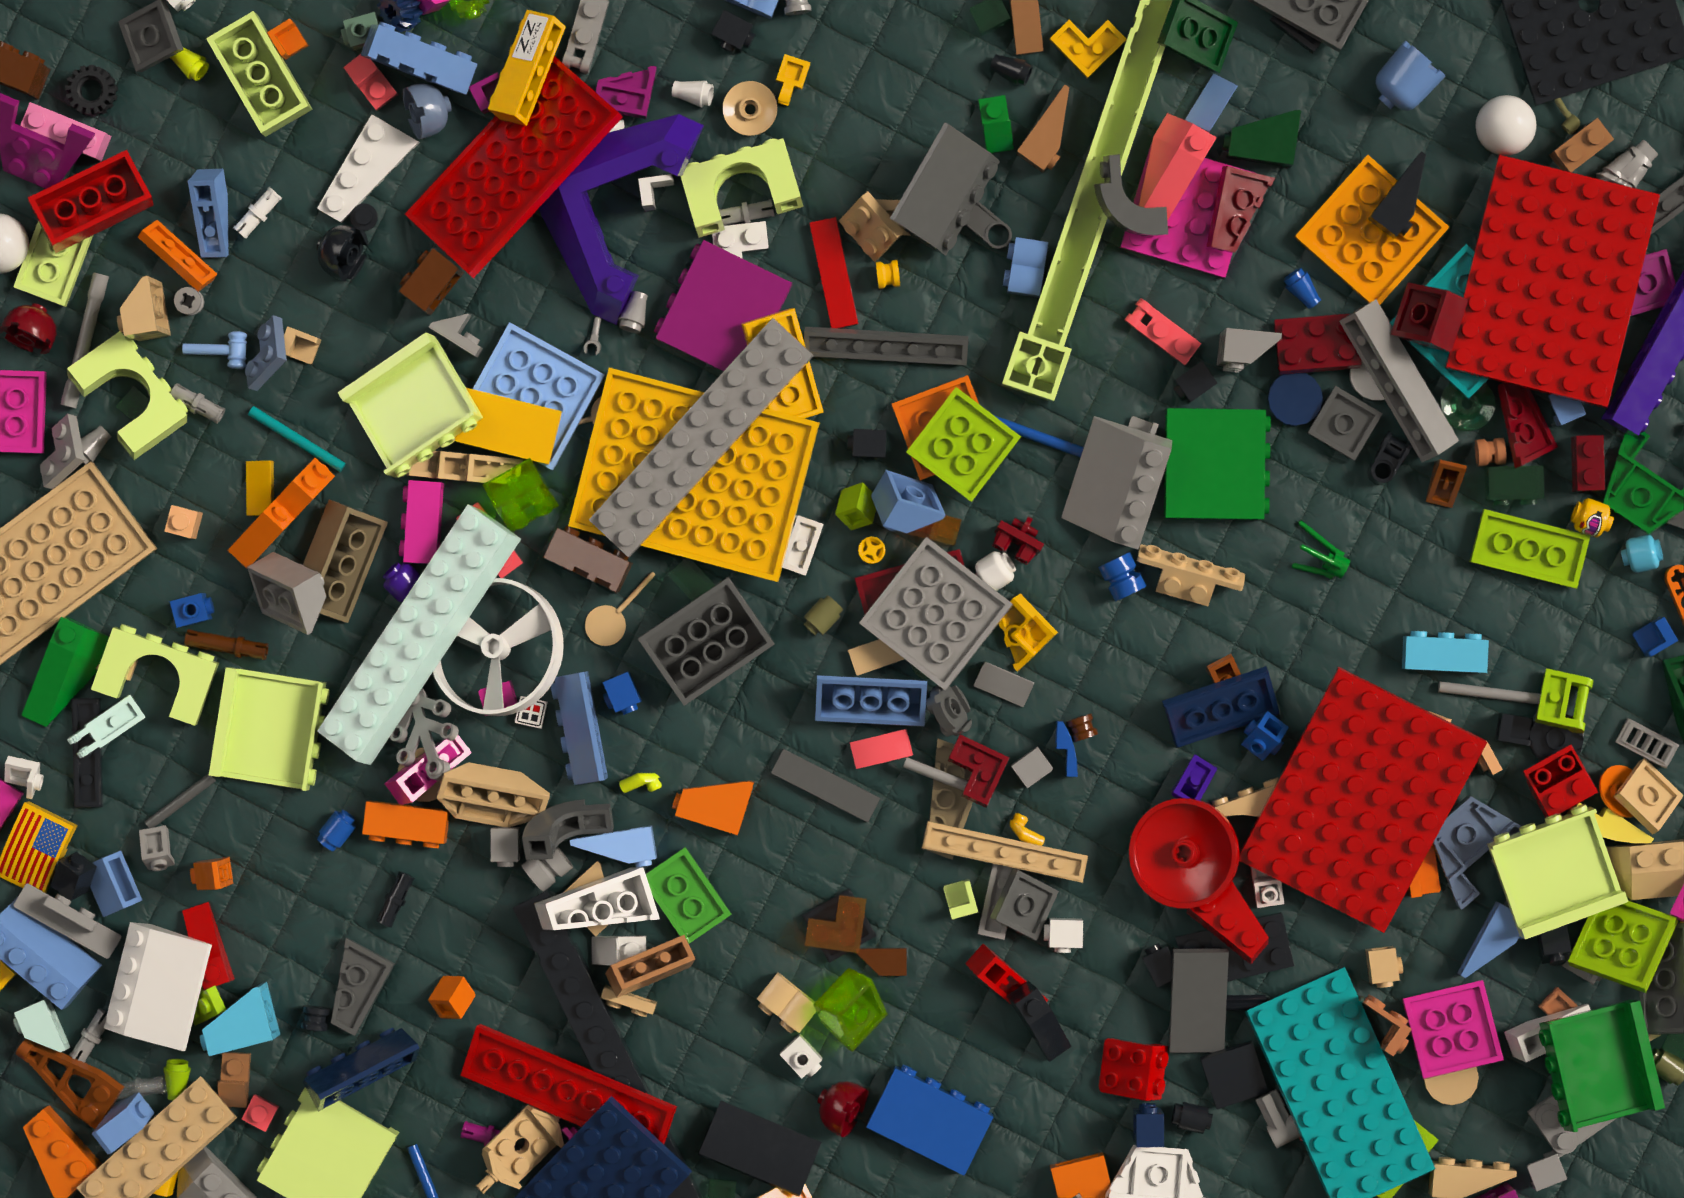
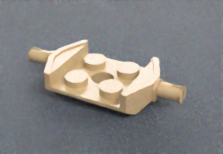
(509, 1166)

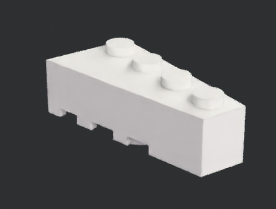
(602, 902)

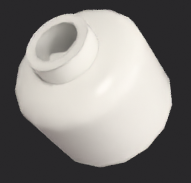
(996, 570)

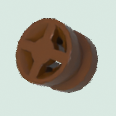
(1082, 727)

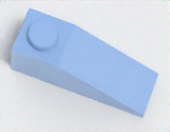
(626, 845)

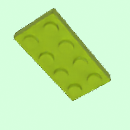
(1530, 548)

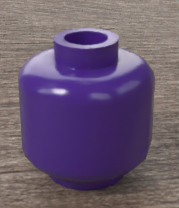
(400, 580)

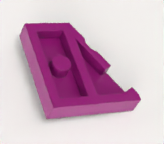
(629, 92)

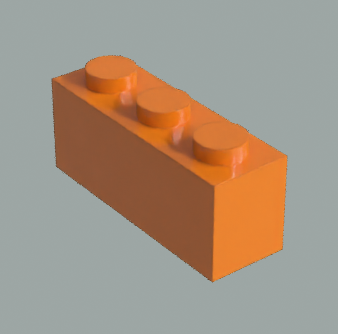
(406, 823)

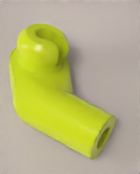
(640, 779)

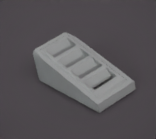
(1668, 754)

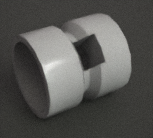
(544, 871)

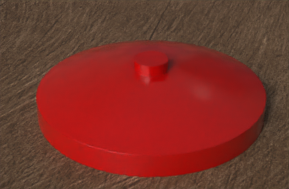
(1184, 853)

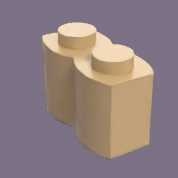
(787, 1003)

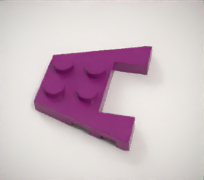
(35, 155)

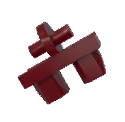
(1028, 545)

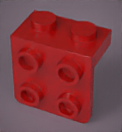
(1133, 1069)

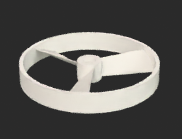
(497, 647)

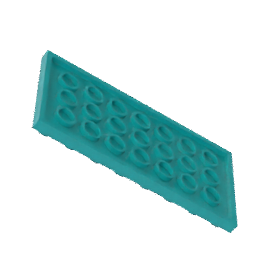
(1340, 1088)

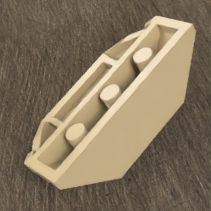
(491, 795)
(1649, 868)

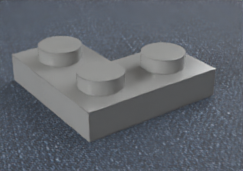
(67, 454)

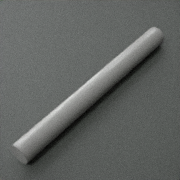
(1487, 692)

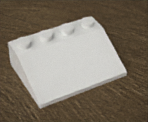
(157, 986)

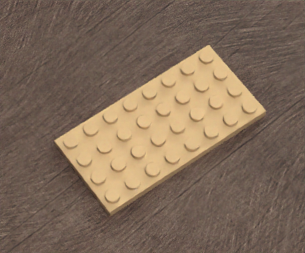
(63, 555)

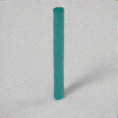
(297, 439)

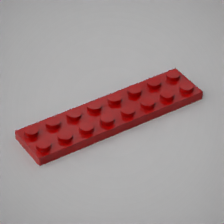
(556, 1083)

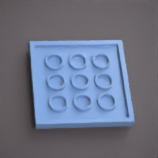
(543, 376)

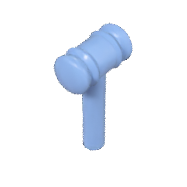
(235, 350)

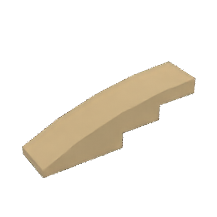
(462, 467)

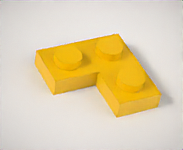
(1087, 53)

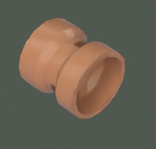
(1490, 452)

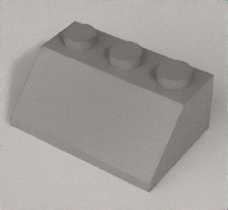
(1242, 347)
(288, 591)

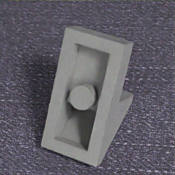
(452, 328)

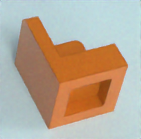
(287, 39)
(452, 997)

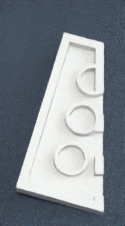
(367, 164)

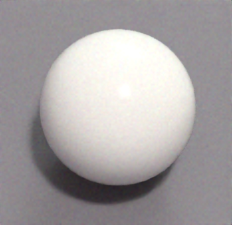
(1506, 125)
(13, 243)

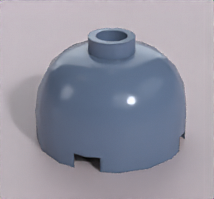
(427, 109)

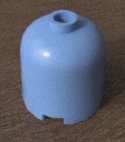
(1407, 78)

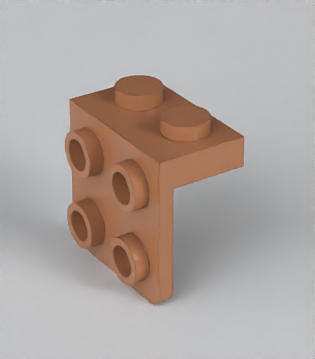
(1395, 1039)

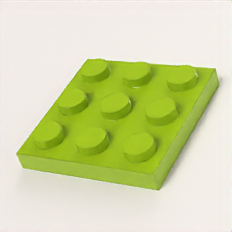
(963, 444)
(1624, 944)

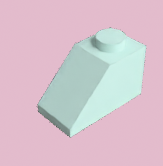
(41, 1025)

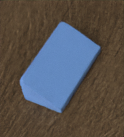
(1211, 102)

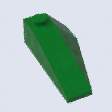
(65, 669)

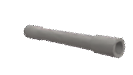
(95, 297)

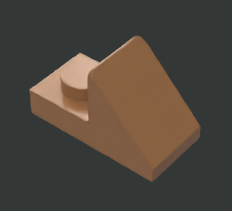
(234, 1081)

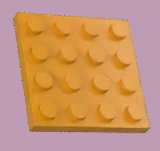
(1358, 248)

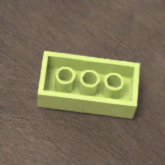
(259, 74)

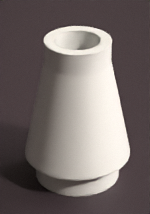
(694, 92)

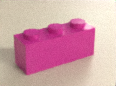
(421, 521)

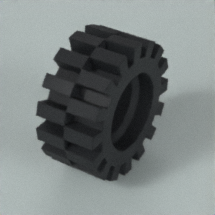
(75, 85)

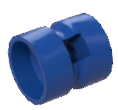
(1122, 576)

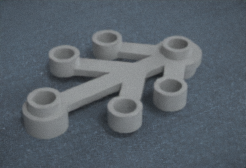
(422, 731)

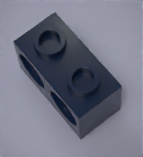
(1148, 1126)

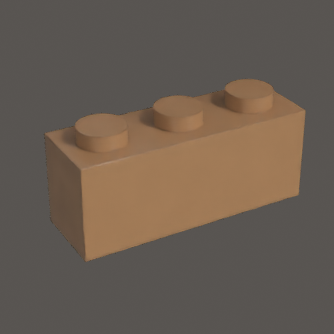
(650, 966)

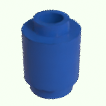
(336, 830)

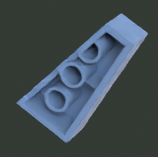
(418, 58)

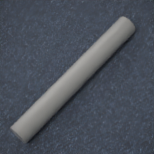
(935, 774)

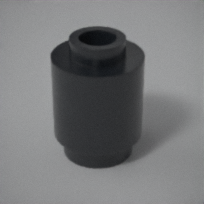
(1191, 1117)

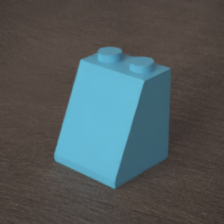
(243, 1024)

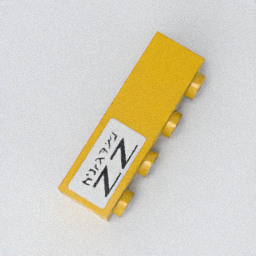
(526, 67)

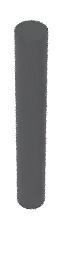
(180, 801)

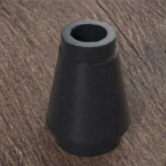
(1012, 69)

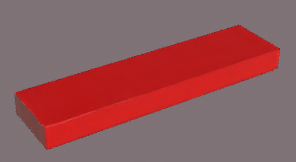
(833, 273)

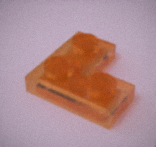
(842, 934)

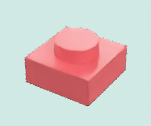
(260, 1112)

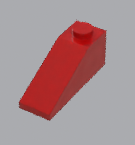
(202, 926)
(995, 972)

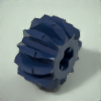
(400, 13)

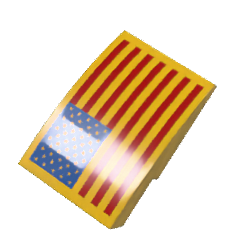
(35, 847)

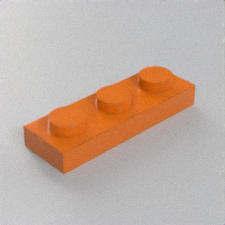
(177, 255)

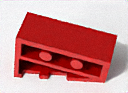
(1232, 923)

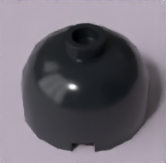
(341, 251)

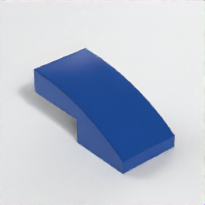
(1064, 741)

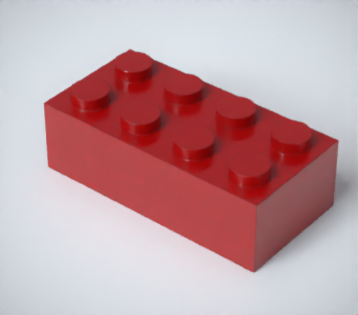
(90, 201)

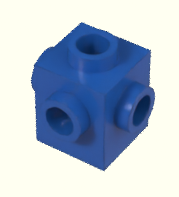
(1261, 740)

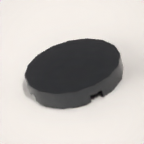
(1550, 739)

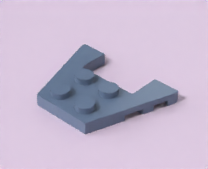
(1465, 840)

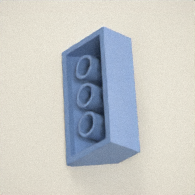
(871, 700)
(580, 727)
(44, 957)

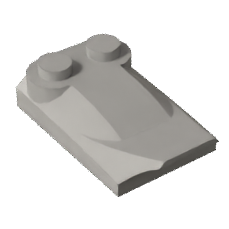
(1561, 1141)

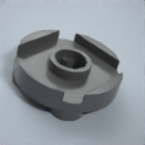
(949, 710)

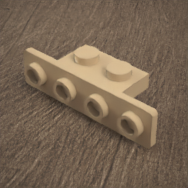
(1189, 577)

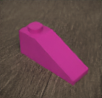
(414, 781)

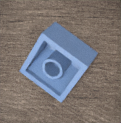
(906, 503)

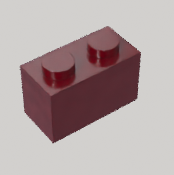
(1588, 463)

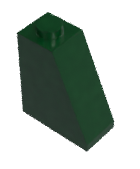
(1265, 141)

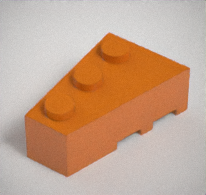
(59, 1153)

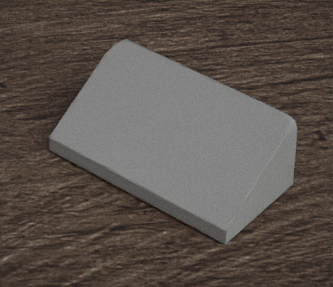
(1003, 684)

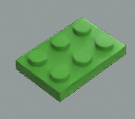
(686, 895)

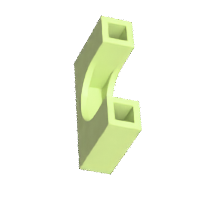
(767, 161)
(119, 358)
(194, 671)

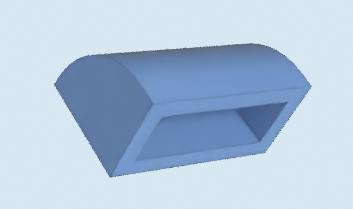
(114, 884)

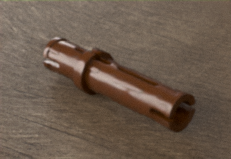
(219, 643)

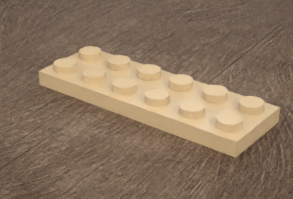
(161, 1145)

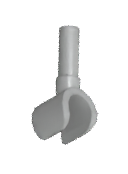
(594, 336)

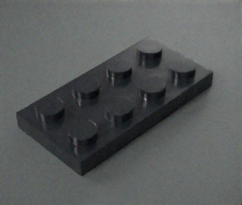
(1274, 956)

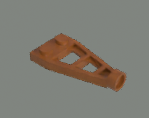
(99, 1098)

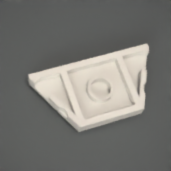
(1156, 1174)

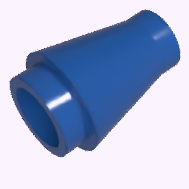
(1301, 287)

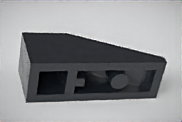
(1400, 202)
(1039, 1020)

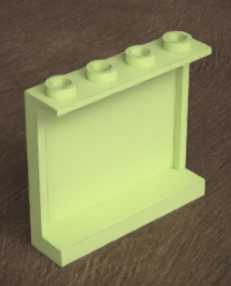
(412, 404)
(268, 728)
(1556, 872)
(326, 1152)

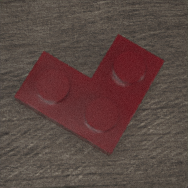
(985, 766)

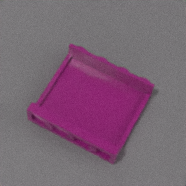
(714, 302)

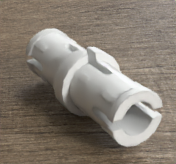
(257, 212)

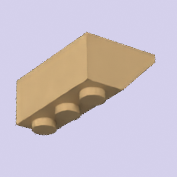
(145, 312)

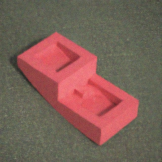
(881, 748)

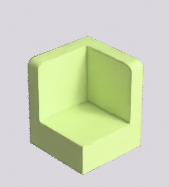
(960, 899)

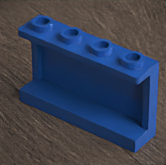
(930, 1119)

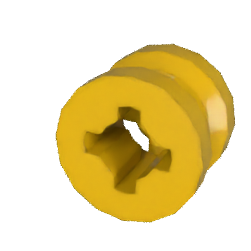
(888, 274)
(871, 546)

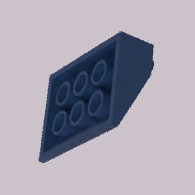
(360, 1068)

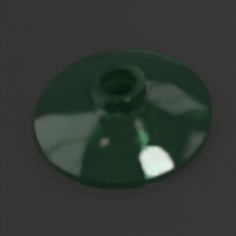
(1467, 419)

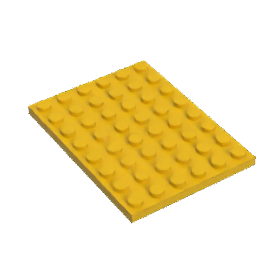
(741, 506)

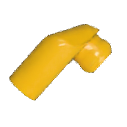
(1017, 825)

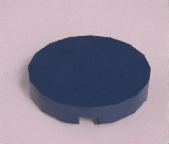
(1295, 398)

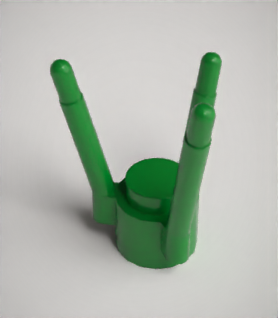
(1334, 564)

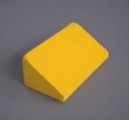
(259, 486)

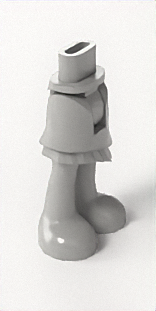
(1630, 166)

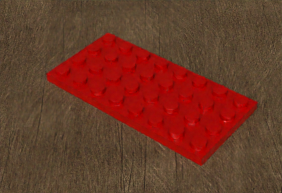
(512, 170)

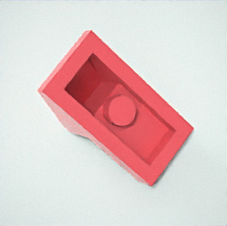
(370, 81)

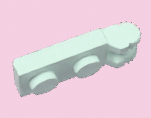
(108, 725)

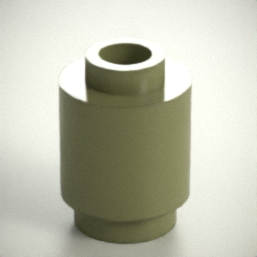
(822, 615)
(1669, 1066)

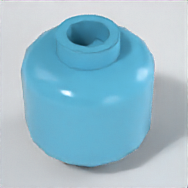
(1642, 553)

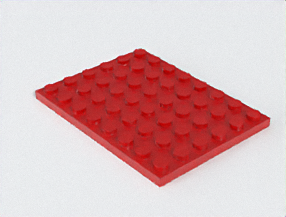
(1553, 281)
(1361, 799)

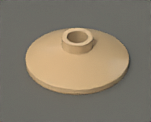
(747, 94)

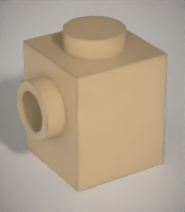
(1383, 966)

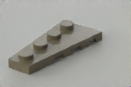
(947, 803)

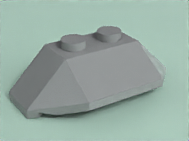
(209, 1178)

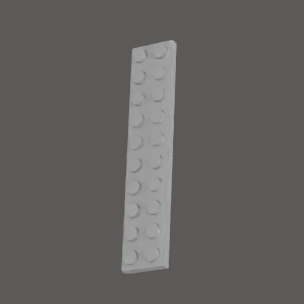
(701, 437)

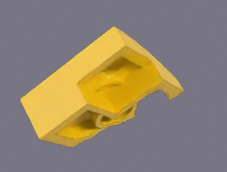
(1025, 631)

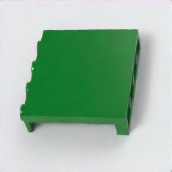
(1216, 463)
(1601, 1065)

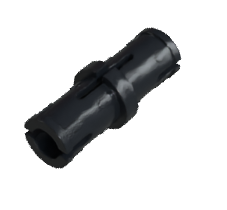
(395, 899)

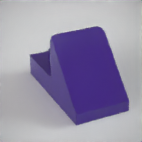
(1194, 779)

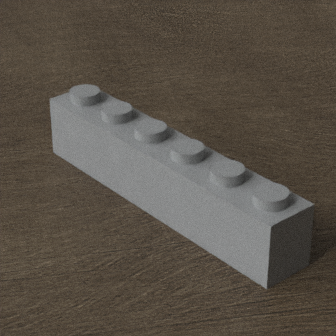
(1399, 381)

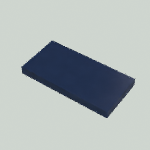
(1220, 707)

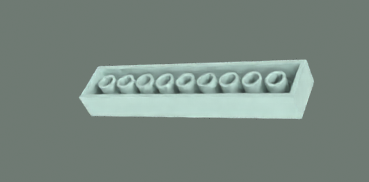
(418, 635)

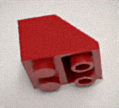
(1559, 781)

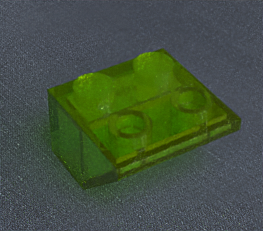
(520, 495)

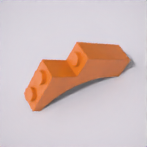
(281, 512)

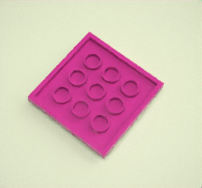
(1187, 225)

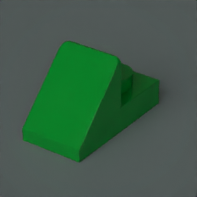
(996, 124)

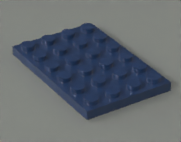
(609, 1160)

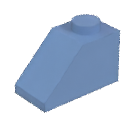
(123, 1122)

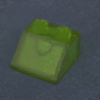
(851, 1008)

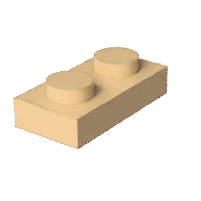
(640, 1005)

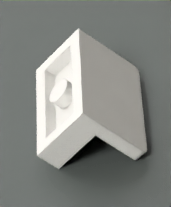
(646, 189)

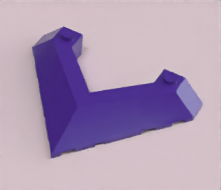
(571, 219)

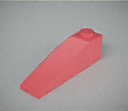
(1173, 161)

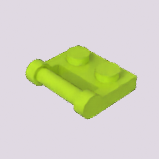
(1555, 698)

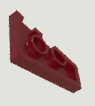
(1236, 202)
(1525, 424)

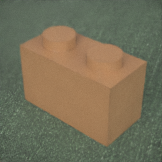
(1581, 146)

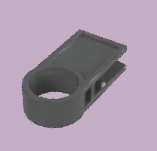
(982, 221)

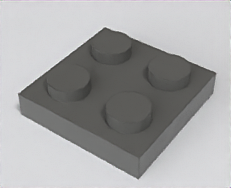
(150, 35)
(1344, 423)
(1024, 904)

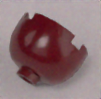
(30, 328)
(841, 1105)

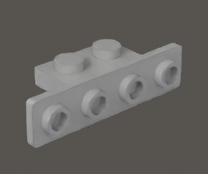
(67, 921)

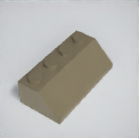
(343, 555)

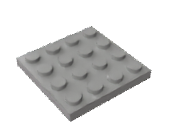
(936, 613)

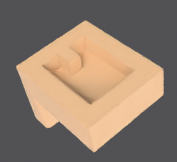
(1489, 761)

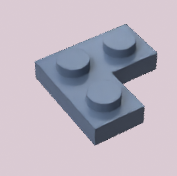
(271, 354)

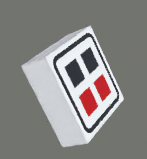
(532, 715)

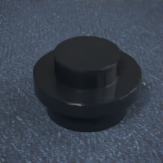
(364, 217)

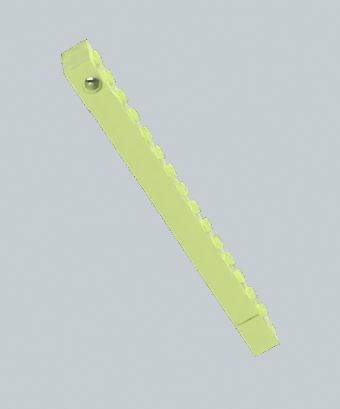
(1040, 354)

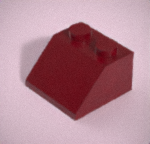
(1429, 316)

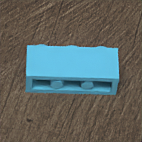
(1445, 652)

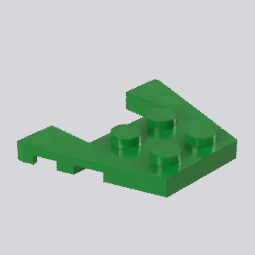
(1640, 493)

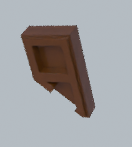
(886, 960)

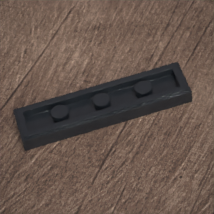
(88, 769)

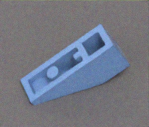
(210, 211)
(1494, 938)

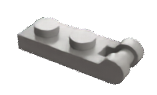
(585, 33)

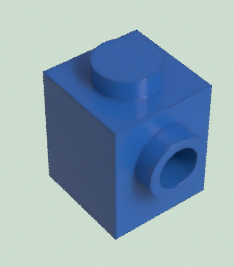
(192, 610)
(621, 693)

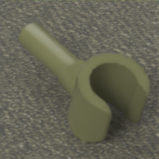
(1571, 123)

